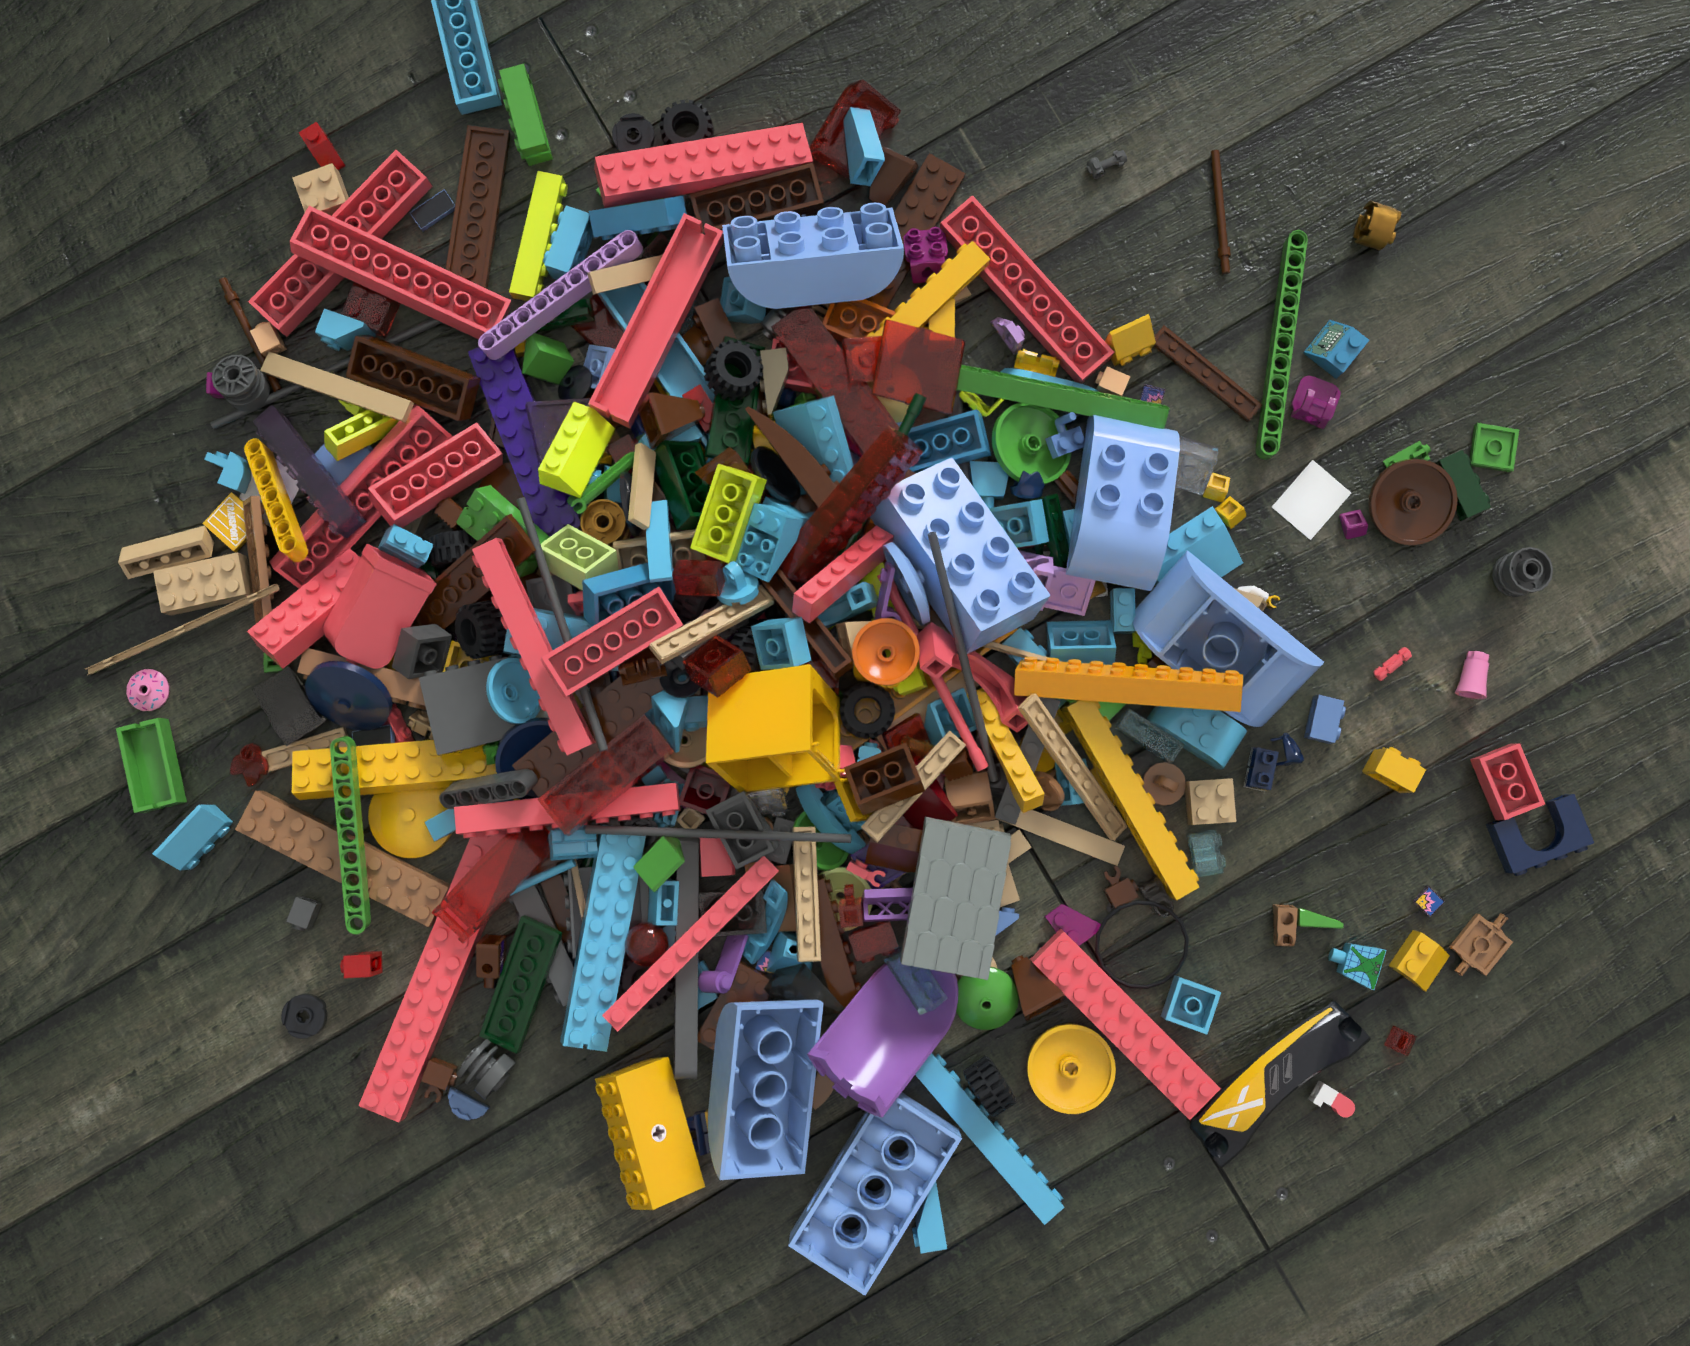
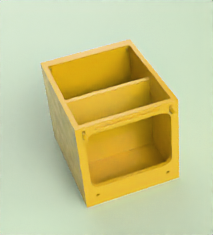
(775, 730)

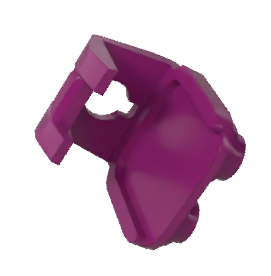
(925, 250)
(1315, 401)

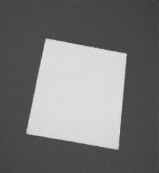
(1311, 499)

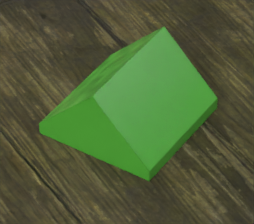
(546, 359)
(660, 862)

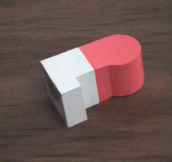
(1339, 1103)

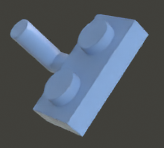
(1065, 441)

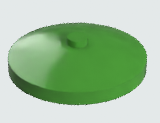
(1021, 442)

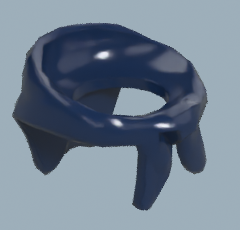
(1029, 486)
(1291, 749)

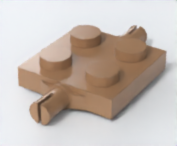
(1481, 944)

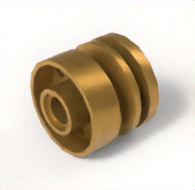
(598, 515)

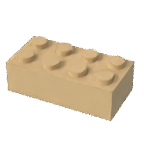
(203, 583)

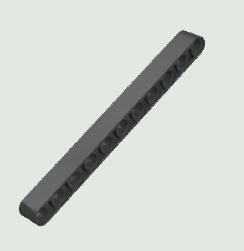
(687, 977)

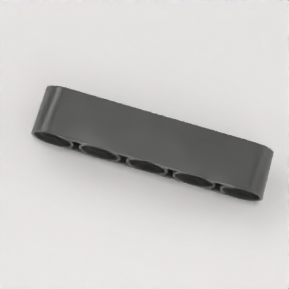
(488, 788)

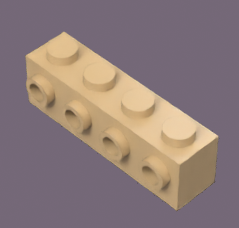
(166, 552)

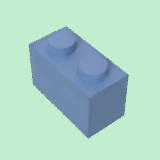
(1324, 719)

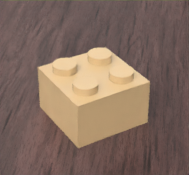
(321, 189)
(1210, 801)

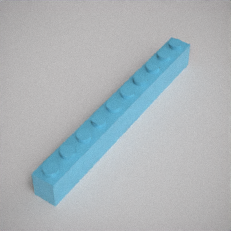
(989, 1138)

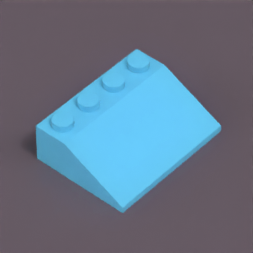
(820, 432)
(1205, 539)

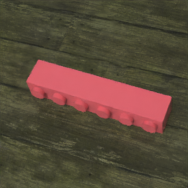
(841, 574)

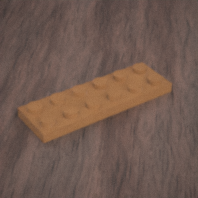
(257, 554)

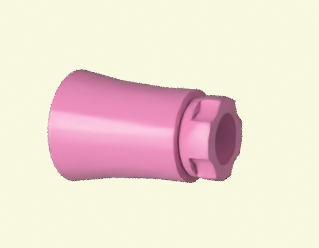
(1474, 676)

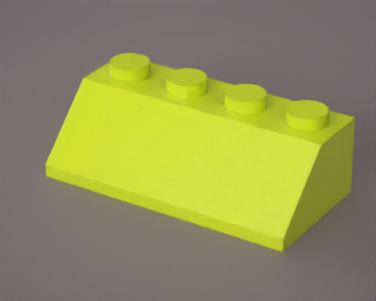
(576, 450)
(727, 512)

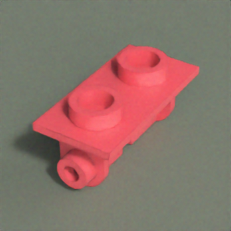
(401, 731)

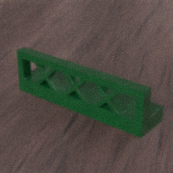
(577, 313)
(1056, 531)

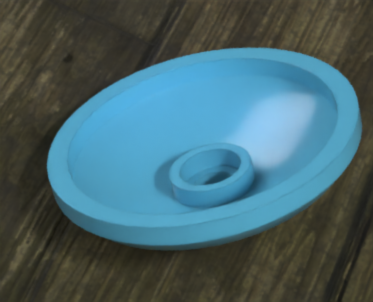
(520, 701)

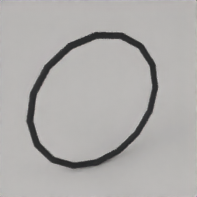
(1138, 902)

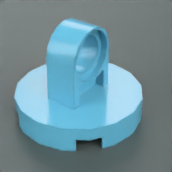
(738, 585)

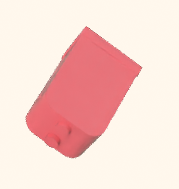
(375, 606)

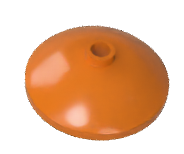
(881, 636)

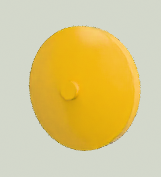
(400, 819)
(1071, 1068)

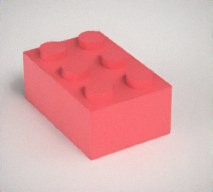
(1507, 781)

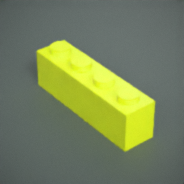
(357, 433)

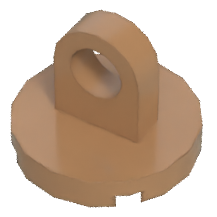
(1164, 783)
(1053, 791)

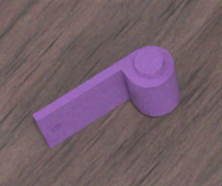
(882, 607)
(723, 976)

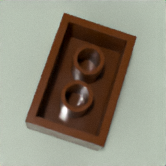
(884, 779)

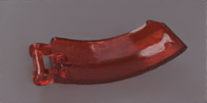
(493, 880)

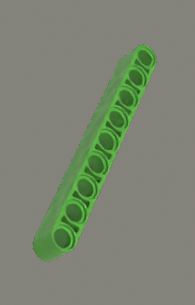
(346, 845)

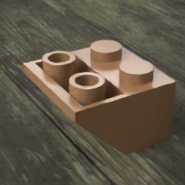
(971, 798)

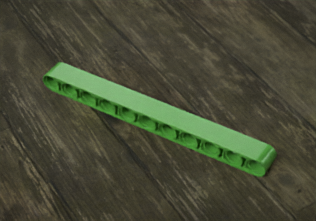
(1287, 336)
(1061, 397)

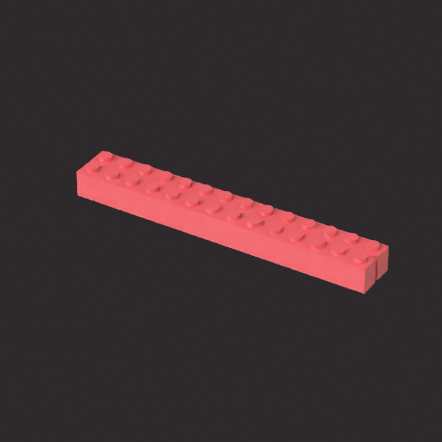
(425, 1005)

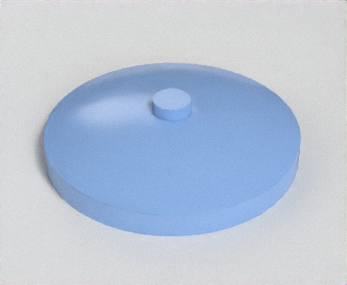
(909, 583)

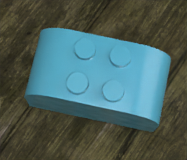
(1203, 732)

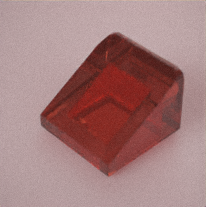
(1400, 1041)

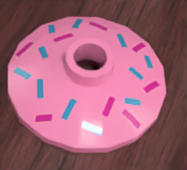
(157, 690)

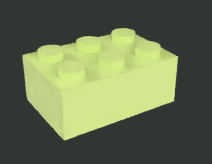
(578, 556)

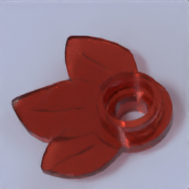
(250, 765)

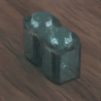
(1206, 852)

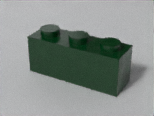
(1470, 495)

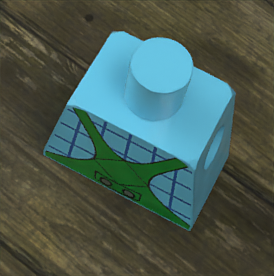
(1359, 963)

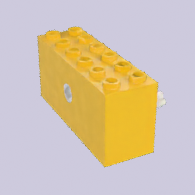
(649, 1133)

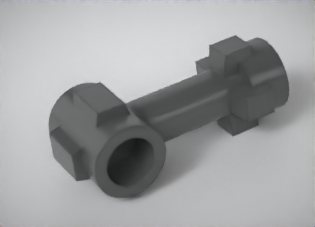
(1096, 168)

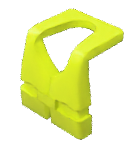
(976, 403)

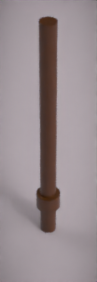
(1223, 250)
(232, 299)

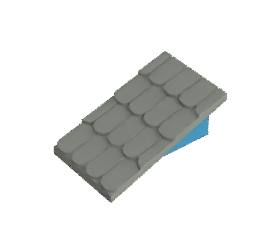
(956, 898)

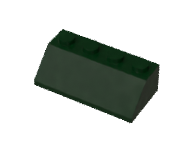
(683, 488)

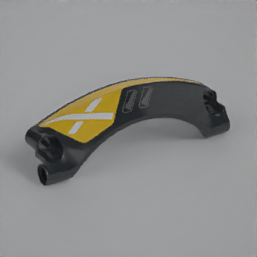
(1272, 1076)

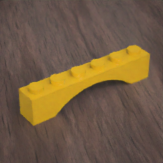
(1016, 768)

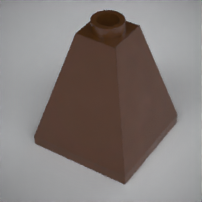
(891, 177)
(668, 416)
(1034, 988)

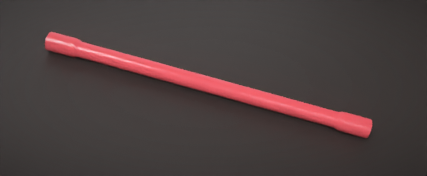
(973, 750)

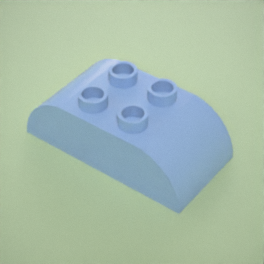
(1123, 503)
(762, 1088)

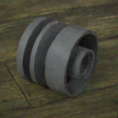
(241, 382)
(1522, 572)
(486, 1069)

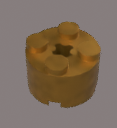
(1376, 226)

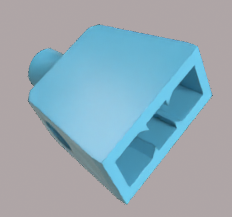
(988, 481)

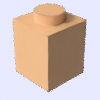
(268, 338)
(1112, 382)

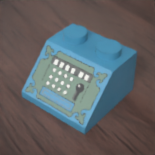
(1336, 347)

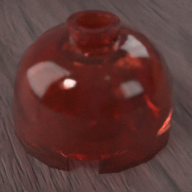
(646, 944)

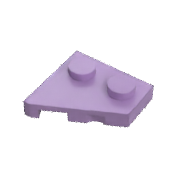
(1011, 334)

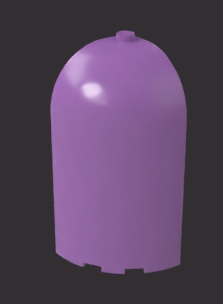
(882, 1040)

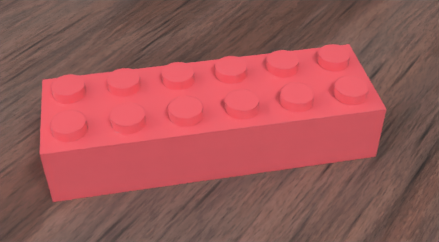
(435, 476)
(301, 617)
(611, 642)

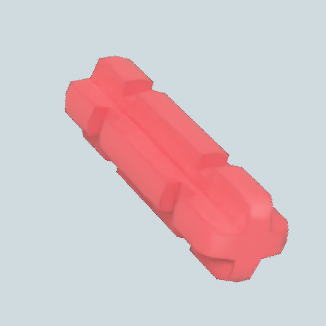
(1392, 663)

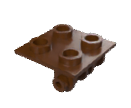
(641, 668)

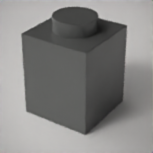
(304, 913)

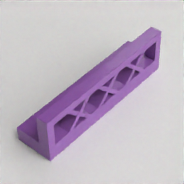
(889, 897)

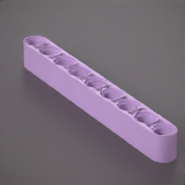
(551, 299)

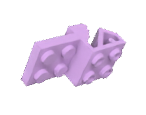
(1066, 591)

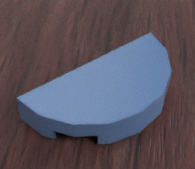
(465, 1105)

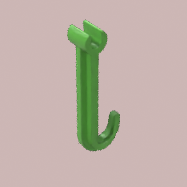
(601, 483)

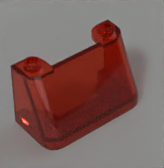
(830, 141)

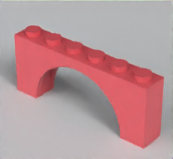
(940, 653)

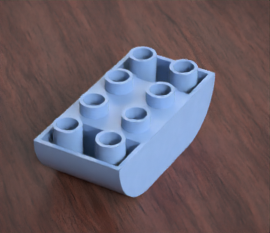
(814, 257)
(1208, 624)

